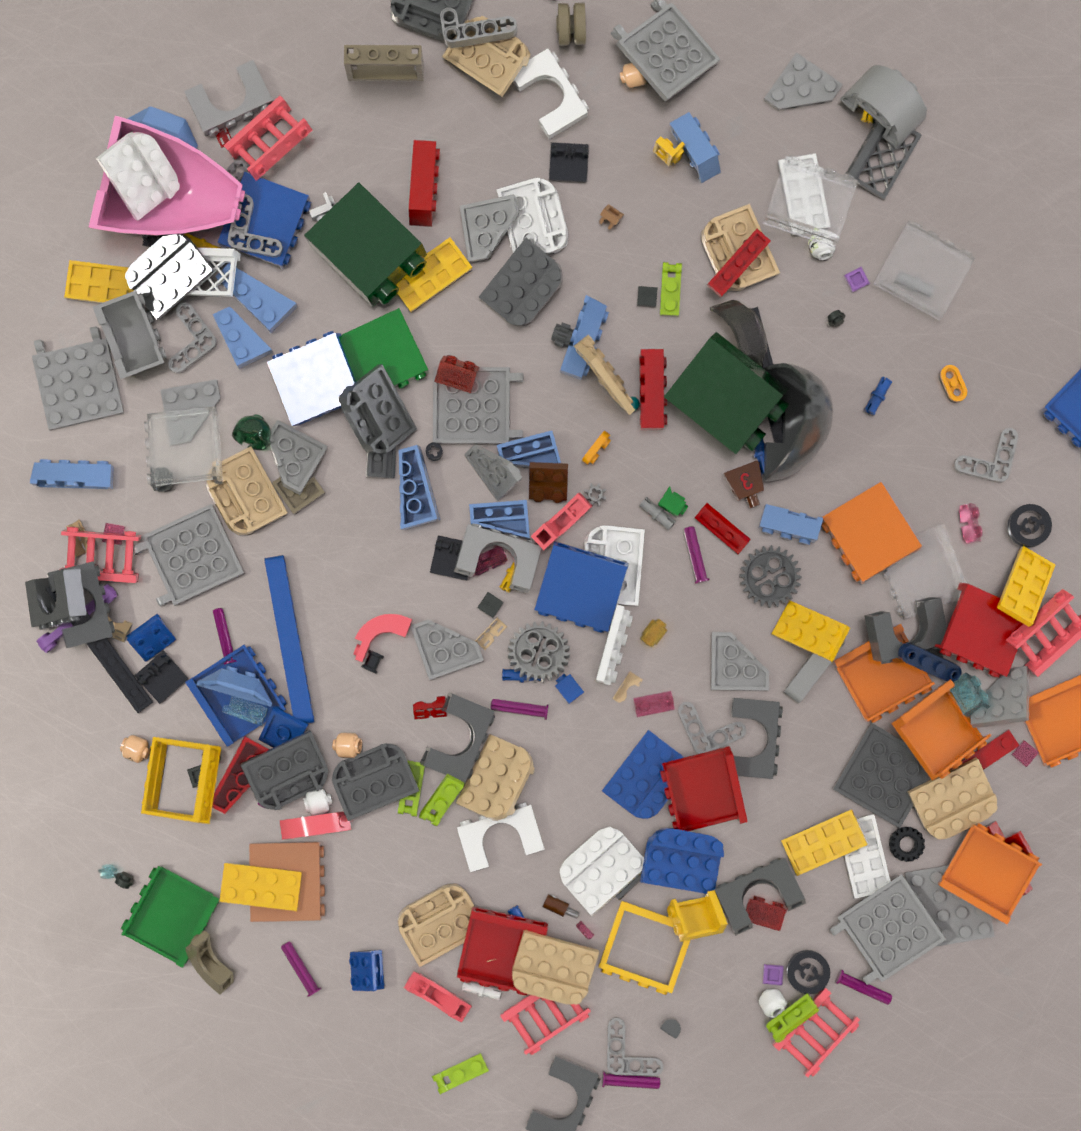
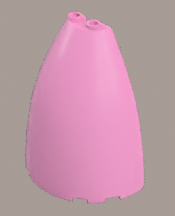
(204, 200)

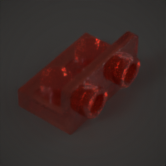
(456, 373)
(766, 914)

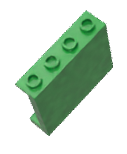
(388, 343)
(169, 914)

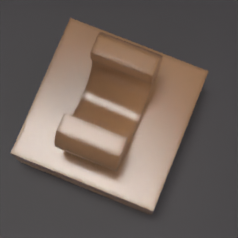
(612, 215)

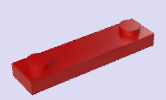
(738, 262)
(994, 749)

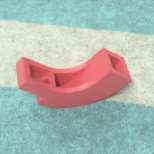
(562, 521)
(381, 624)
(314, 825)
(438, 996)

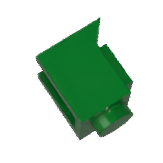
(673, 503)

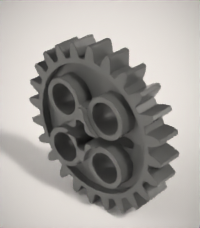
(779, 591)

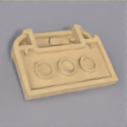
(490, 63)
(726, 235)
(604, 372)
(246, 495)
(496, 779)
(955, 801)
(436, 922)
(553, 968)

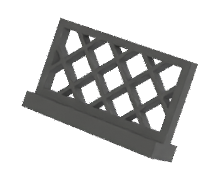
(866, 151)

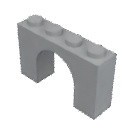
(213, 119)
(523, 552)

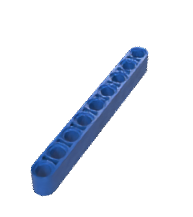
(289, 638)

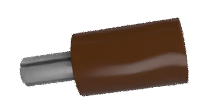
(559, 907)

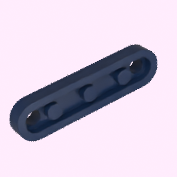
(929, 662)

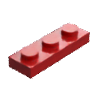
(722, 528)

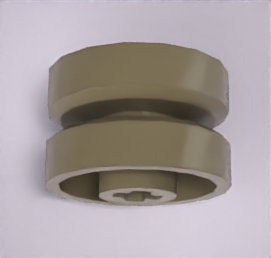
(571, 24)

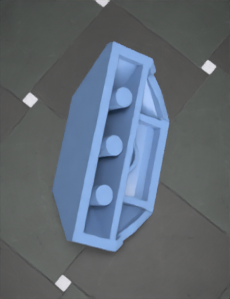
(166, 123)
(237, 684)

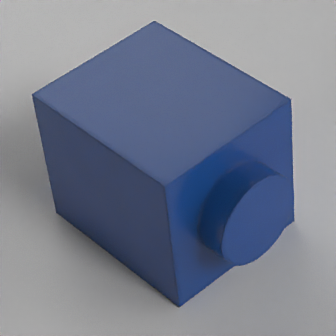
(568, 688)

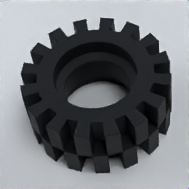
(918, 844)

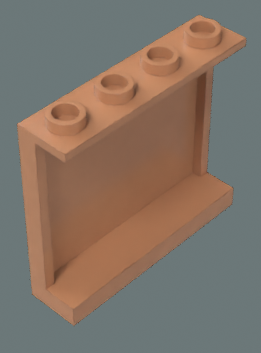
(292, 857)

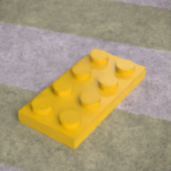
(443, 267)
(95, 282)
(1026, 586)
(811, 631)
(824, 842)
(260, 886)

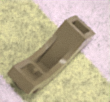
(207, 964)

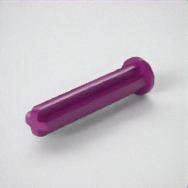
(695, 555)
(223, 633)
(519, 708)
(299, 968)
(862, 987)
(630, 1081)

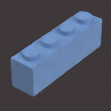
(589, 324)
(72, 475)

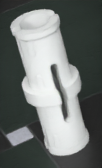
(475, 988)

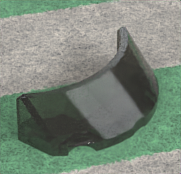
(746, 328)

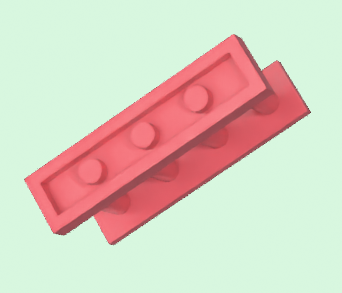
(260, 125)
(108, 573)
(1059, 645)
(823, 999)
(528, 1005)

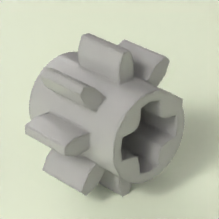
(597, 489)

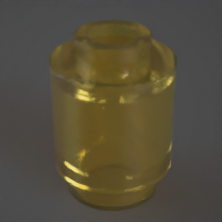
(654, 632)

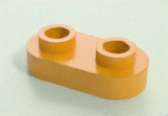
(954, 383)
(602, 442)

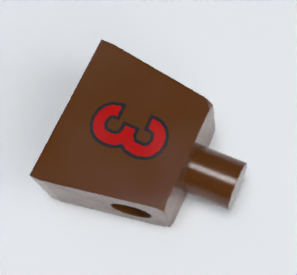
(746, 483)

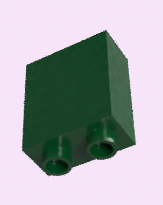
(367, 246)
(728, 394)

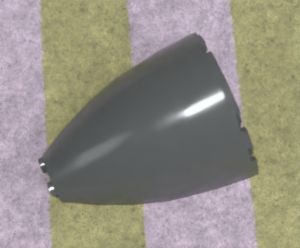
(805, 421)

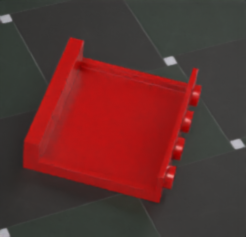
(980, 632)
(703, 790)
(495, 937)

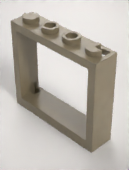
(384, 63)

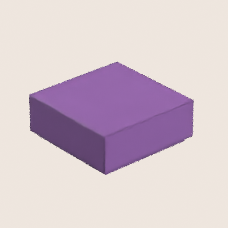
(856, 279)
(773, 974)

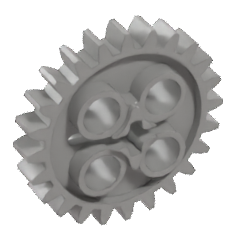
(522, 645)

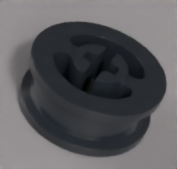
(1015, 529)
(822, 979)

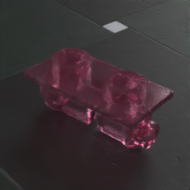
(973, 530)
(493, 557)
(654, 703)

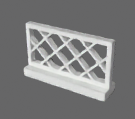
(219, 256)

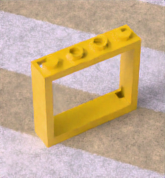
(206, 782)
(626, 975)

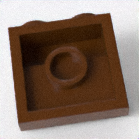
(548, 481)

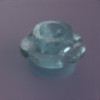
(107, 871)

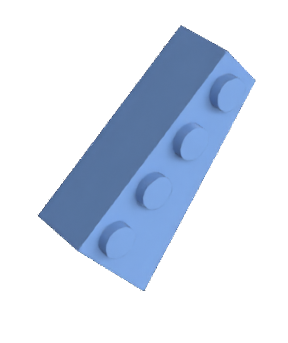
(260, 300)
(416, 493)

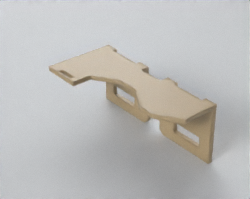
(79, 550)
(122, 627)
(493, 630)
(630, 680)

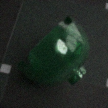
(252, 430)

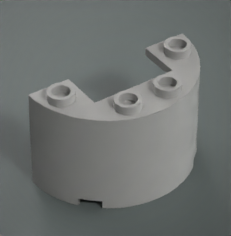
(888, 100)
(130, 333)

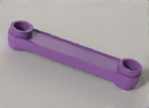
(48, 641)

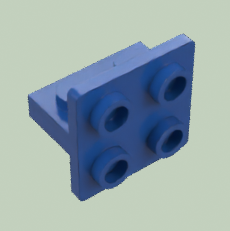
(150, 638)
(366, 970)

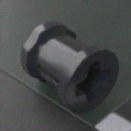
(439, 454)
(372, 661)

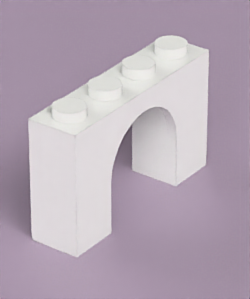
(572, 109)
(472, 835)

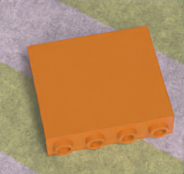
(870, 533)
(877, 685)
(1056, 721)
(939, 732)
(989, 873)

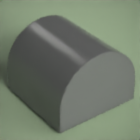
(671, 1027)

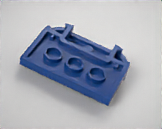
(638, 780)
(682, 860)

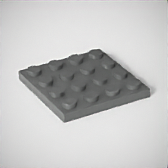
(881, 775)

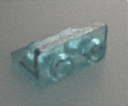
(969, 694)
(246, 710)

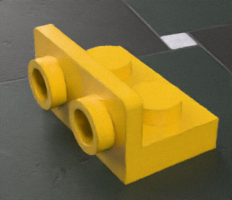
(664, 150)

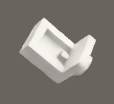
(319, 212)

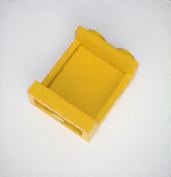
(697, 917)

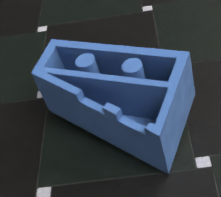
(697, 146)
(240, 338)
(530, 449)
(506, 516)
(790, 524)

